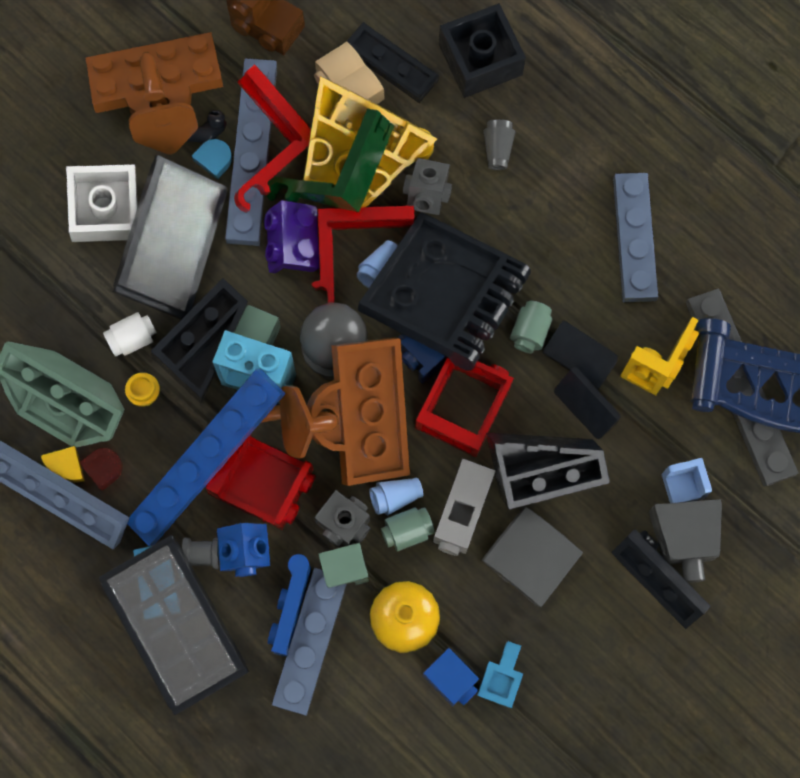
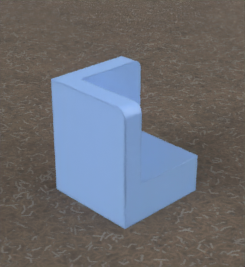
(686, 481)

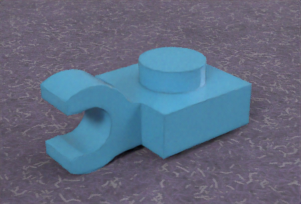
(501, 681)

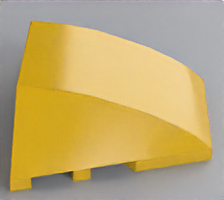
(334, 129)

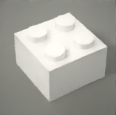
(101, 202)

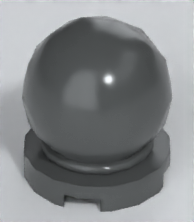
(329, 326)

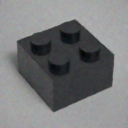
(481, 50)

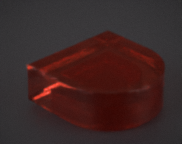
(103, 467)

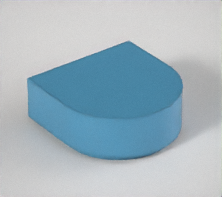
(213, 157)

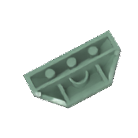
(59, 395)

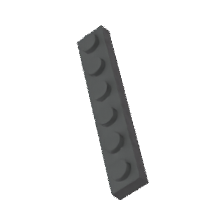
(763, 442)

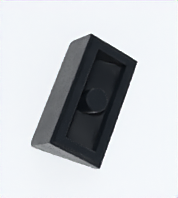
(576, 349)
(587, 403)

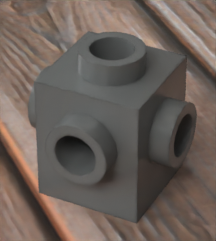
(428, 186)
(341, 508)

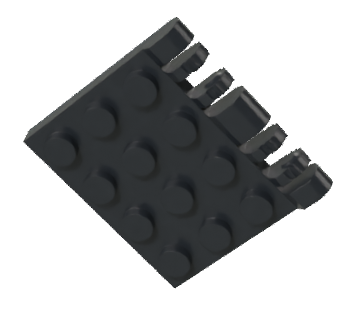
(441, 286)

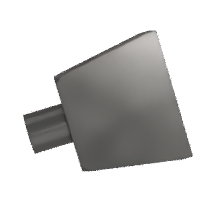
(688, 534)

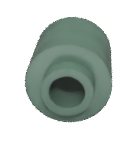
(531, 327)
(407, 528)

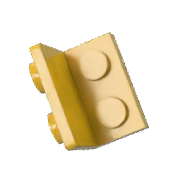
(652, 372)

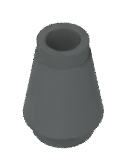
(498, 142)

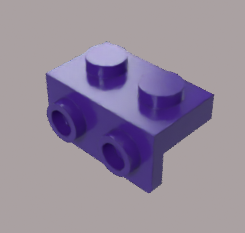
(292, 237)

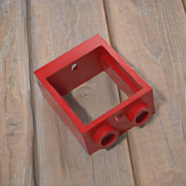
(451, 433)

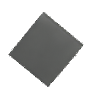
(532, 556)

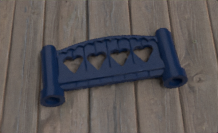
(719, 360)

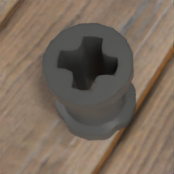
(202, 552)

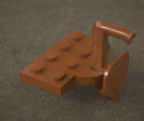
(156, 87)
(363, 417)

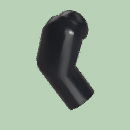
(211, 128)

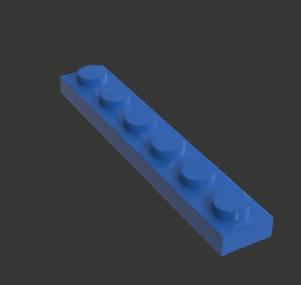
(205, 457)

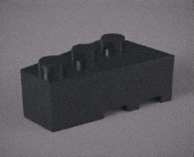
(192, 344)

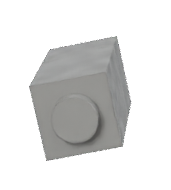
(463, 507)

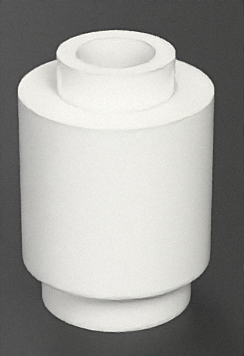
(130, 334)

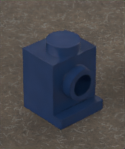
(421, 358)

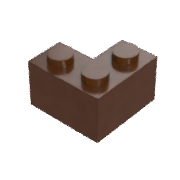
(269, 21)

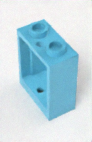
(241, 356)

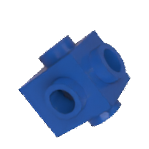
(243, 548)

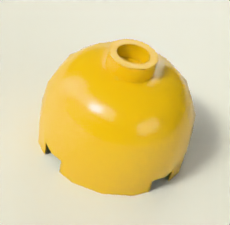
(404, 617)

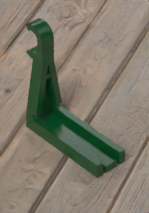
(356, 172)

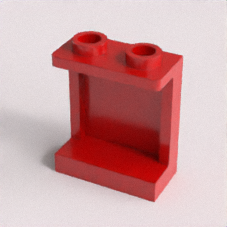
(263, 482)

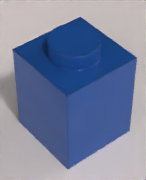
(452, 678)

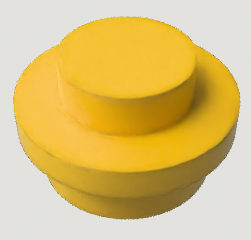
(142, 389)

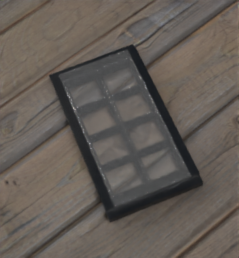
(170, 238)
(173, 624)

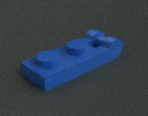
(290, 604)

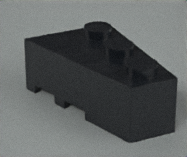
(544, 466)

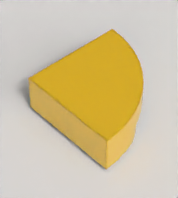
(65, 464)

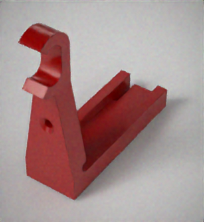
(284, 119)
(342, 219)

